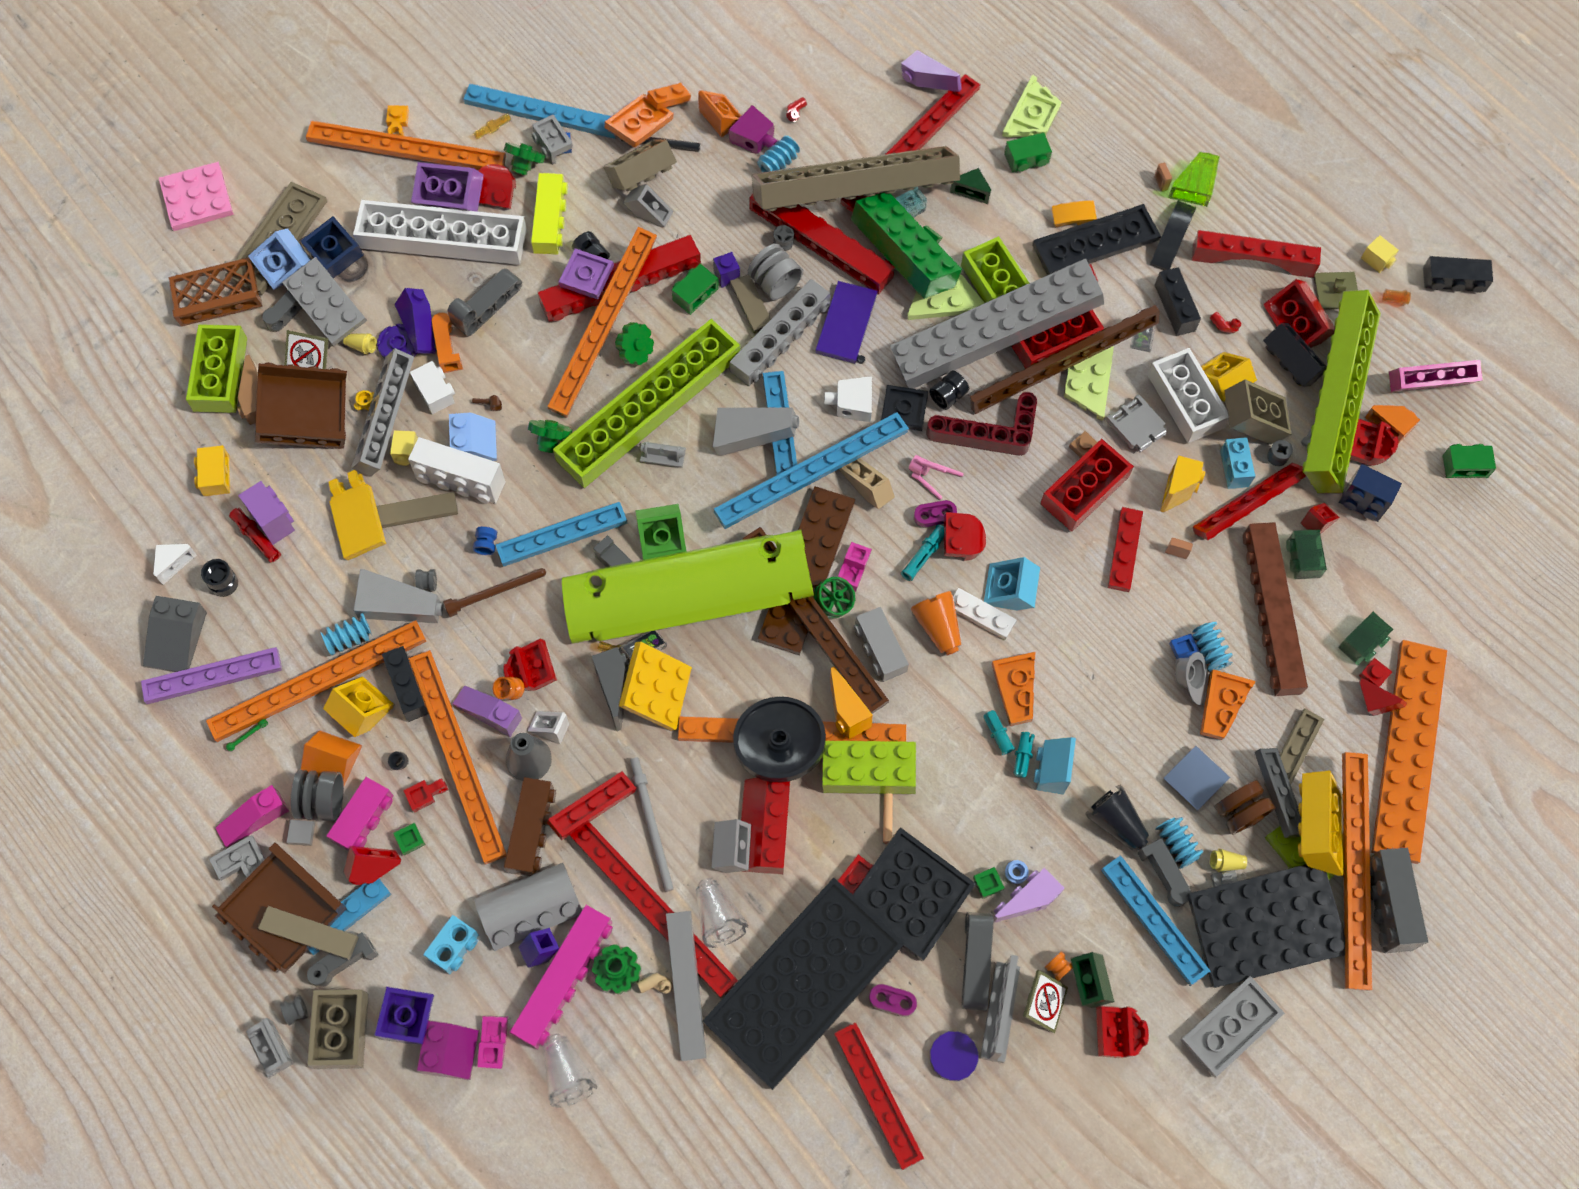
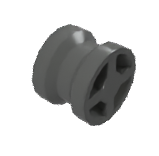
(784, 237)
(1280, 458)
(426, 579)
(294, 1010)

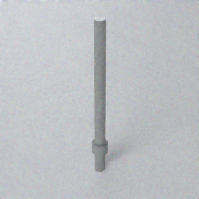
(640, 782)

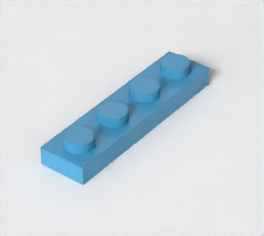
(359, 904)

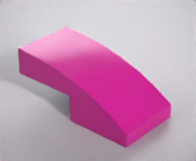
(855, 564)
(492, 1042)

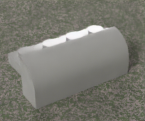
(528, 906)

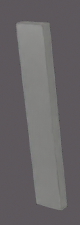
(686, 986)

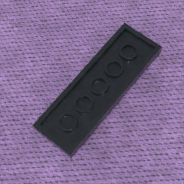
(1097, 239)

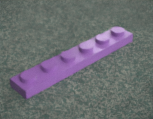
(211, 675)

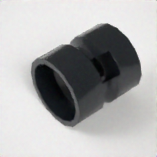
(590, 243)
(951, 388)
(219, 577)

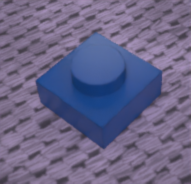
(1183, 646)

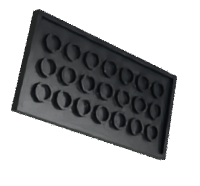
(803, 983)

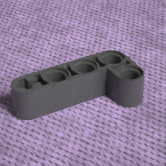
(485, 303)
(977, 960)

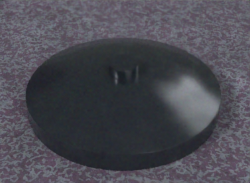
(779, 739)

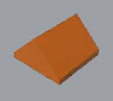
(718, 111)
(330, 753)

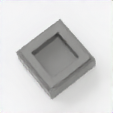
(301, 832)

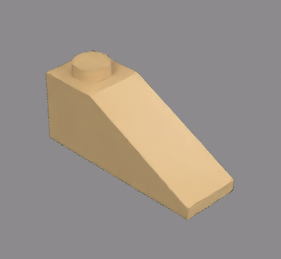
(868, 482)

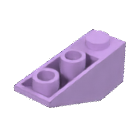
(1033, 897)

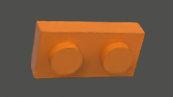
(668, 96)

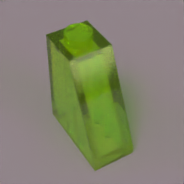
(1197, 180)

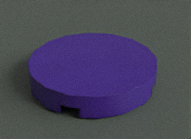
(393, 338)
(954, 1056)

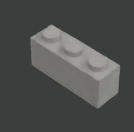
(881, 644)

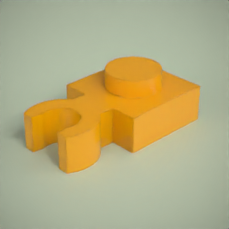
(397, 118)

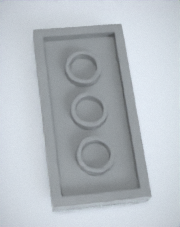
(324, 301)
(1232, 1026)

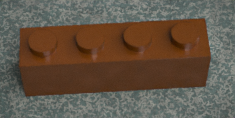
(529, 827)

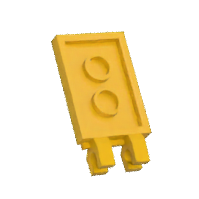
(355, 516)

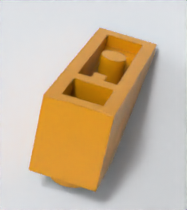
(850, 712)

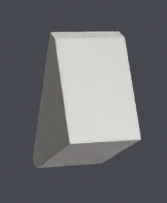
(171, 559)
(549, 725)

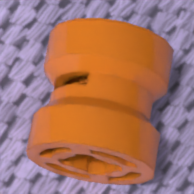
(508, 688)

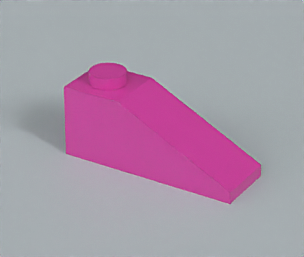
(252, 816)

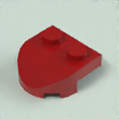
(497, 186)
(1373, 443)
(963, 536)
(531, 665)
(1120, 1032)

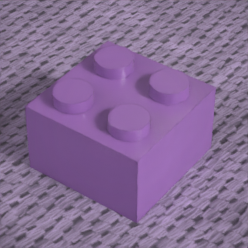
(268, 511)

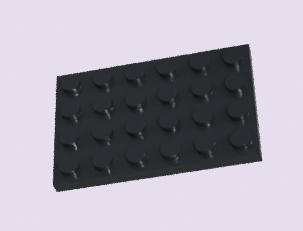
(1267, 924)

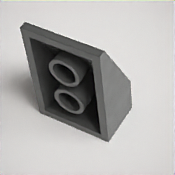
(173, 633)
(612, 672)

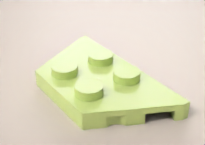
(1033, 111)
(947, 303)
(1089, 382)

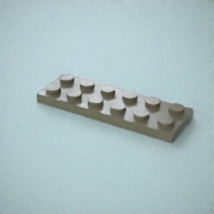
(292, 211)

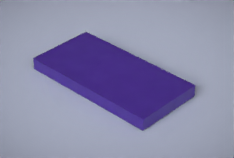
(846, 322)

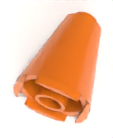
(940, 621)

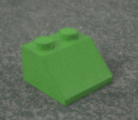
(660, 531)

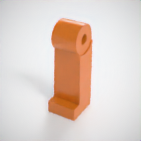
(442, 328)

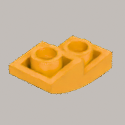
(1074, 212)

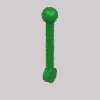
(231, 746)

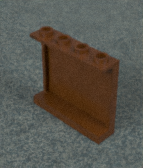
(300, 406)
(284, 886)

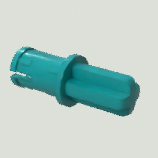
(998, 732)
(1023, 754)

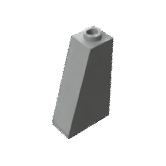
(751, 427)
(395, 601)

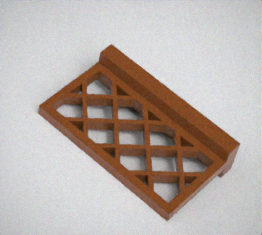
(216, 305)

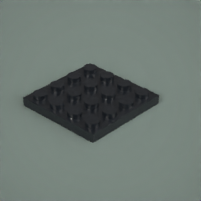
(913, 892)

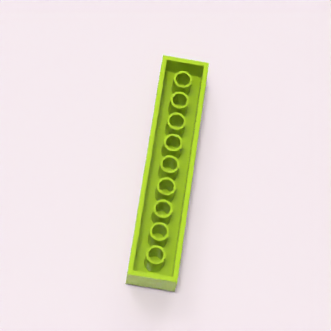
(1342, 392)
(646, 403)

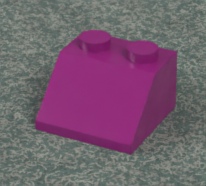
(448, 1050)

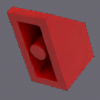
(369, 864)

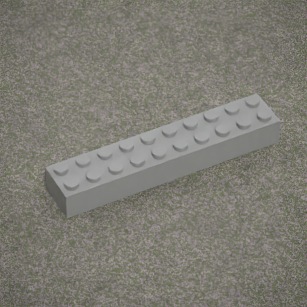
(998, 324)

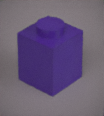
(726, 268)
(538, 947)

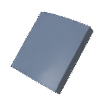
(1196, 778)

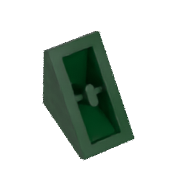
(972, 186)

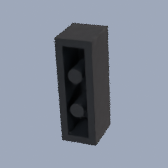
(1458, 274)
(1177, 301)
(1295, 355)
(405, 683)

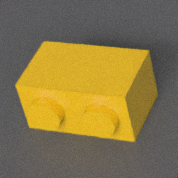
(212, 470)

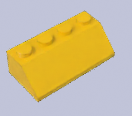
(1321, 822)

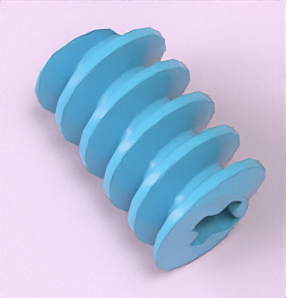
(779, 155)
(346, 634)
(1211, 646)
(1180, 841)

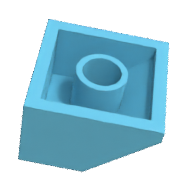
(1012, 584)
(1055, 765)

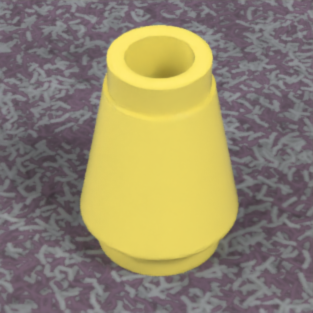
(361, 342)
(1226, 861)

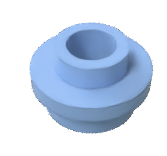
(1016, 864)

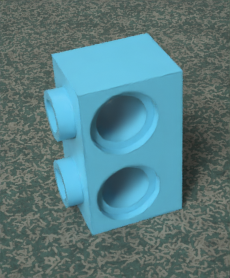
(1237, 463)
(446, 942)

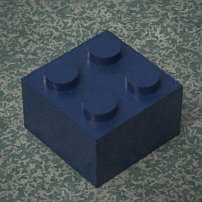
(332, 247)
(1370, 493)

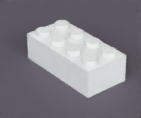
(1188, 395)
(457, 471)

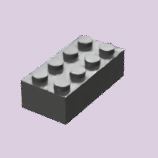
(1396, 901)

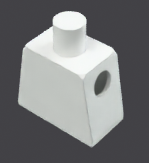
(852, 399)

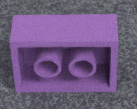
(447, 187)

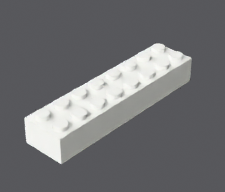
(440, 232)

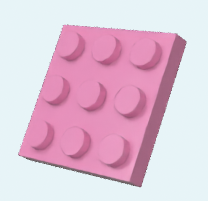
(196, 196)

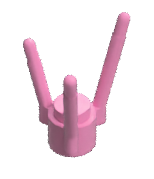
(921, 466)

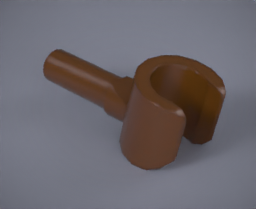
(493, 401)

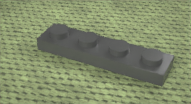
(1279, 790)

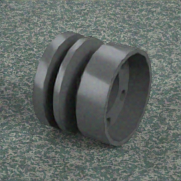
(317, 795)

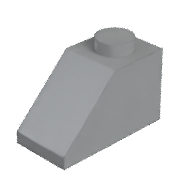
(648, 205)

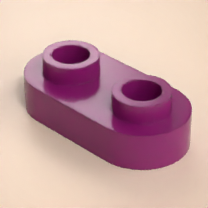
(933, 512)
(893, 999)

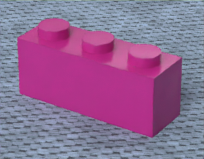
(361, 815)

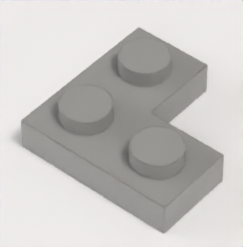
(242, 855)

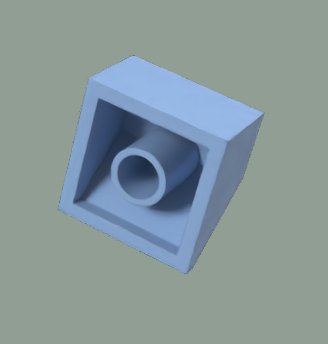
(279, 257)
(473, 435)

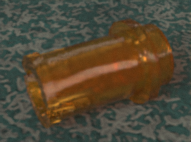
(1396, 296)

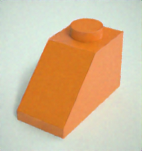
(1398, 417)

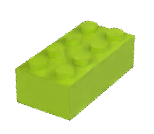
(992, 269)
(216, 368)
(869, 767)

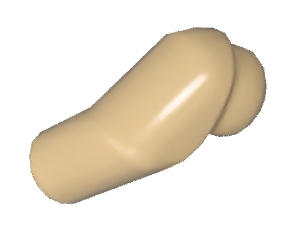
(657, 982)

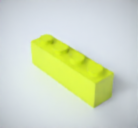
(548, 213)

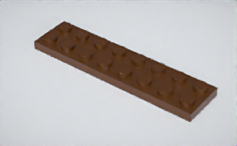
(822, 534)

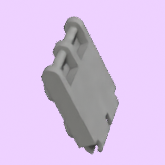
(1137, 426)

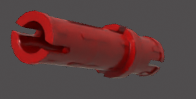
(250, 529)

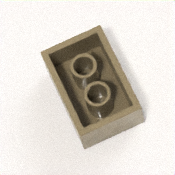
(640, 165)
(1257, 412)
(338, 1029)

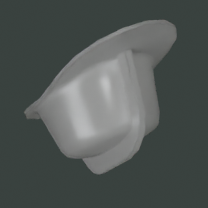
(1193, 675)

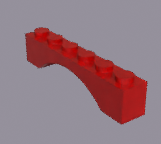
(1294, 258)

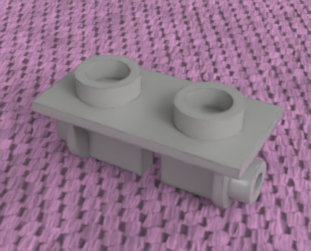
(662, 454)

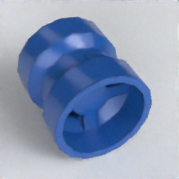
(485, 540)

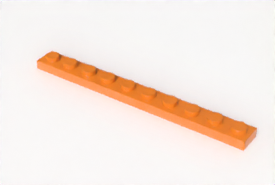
(402, 146)
(602, 322)
(313, 682)
(722, 730)
(458, 757)
(1356, 872)

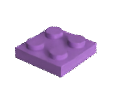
(586, 273)

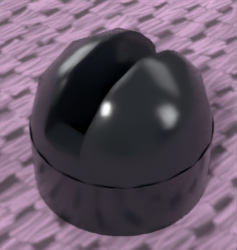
(395, 758)

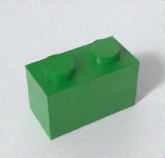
(1028, 152)
(694, 288)
(1469, 461)

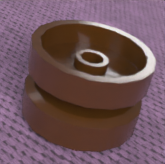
(1247, 811)

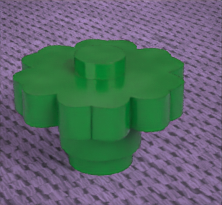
(523, 157)
(634, 343)
(548, 433)
(616, 969)

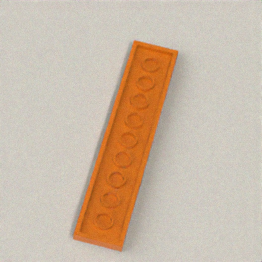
(1410, 750)

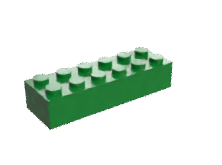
(906, 244)

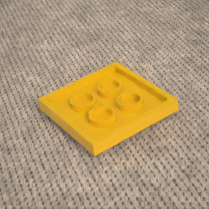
(655, 686)

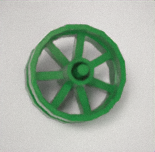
(835, 596)

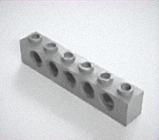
(809, 294)
(382, 412)

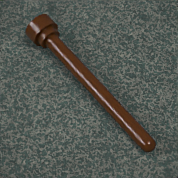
(454, 606)

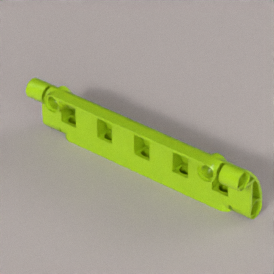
(686, 587)

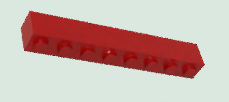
(831, 244)
(661, 263)

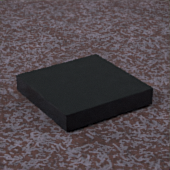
(908, 403)

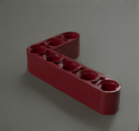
(988, 431)

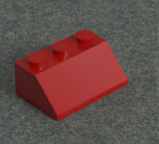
(1303, 312)

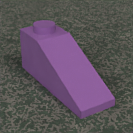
(929, 73)
(488, 710)

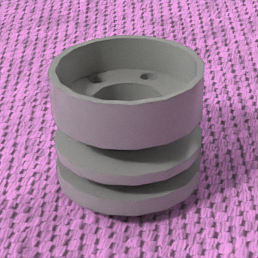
(775, 271)

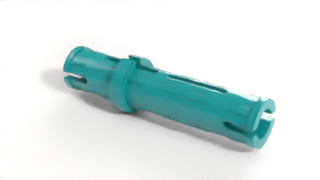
(929, 546)

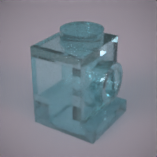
(913, 201)

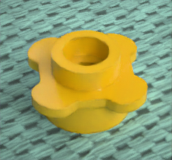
(361, 396)

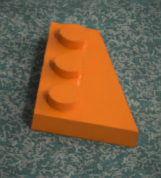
(1016, 684)
(1223, 700)

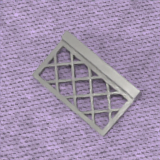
(1000, 1010)

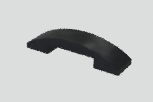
(1173, 235)

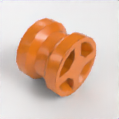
(1059, 966)

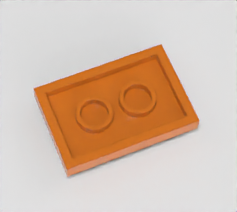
(638, 121)

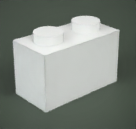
(432, 387)

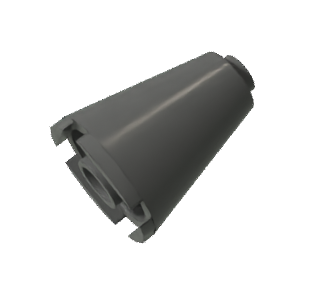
(528, 757)

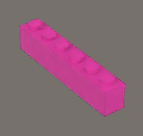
(561, 977)

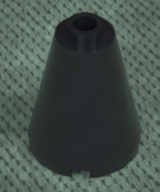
(1119, 818)

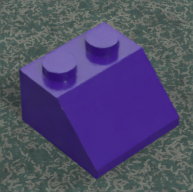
(404, 1016)

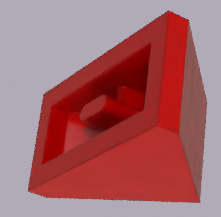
(1319, 518)
(1379, 700)

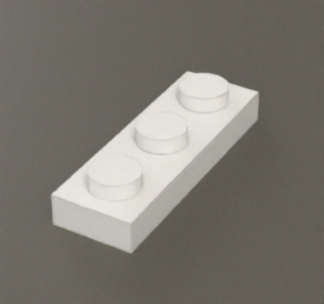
(983, 614)

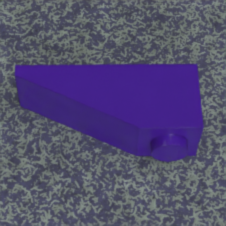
(417, 319)

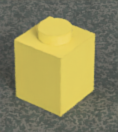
(1380, 254)
(402, 446)

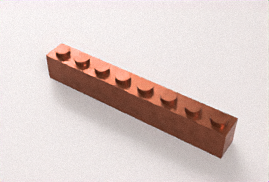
(1275, 609)

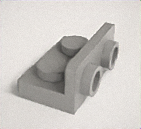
(551, 138)

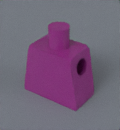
(752, 131)

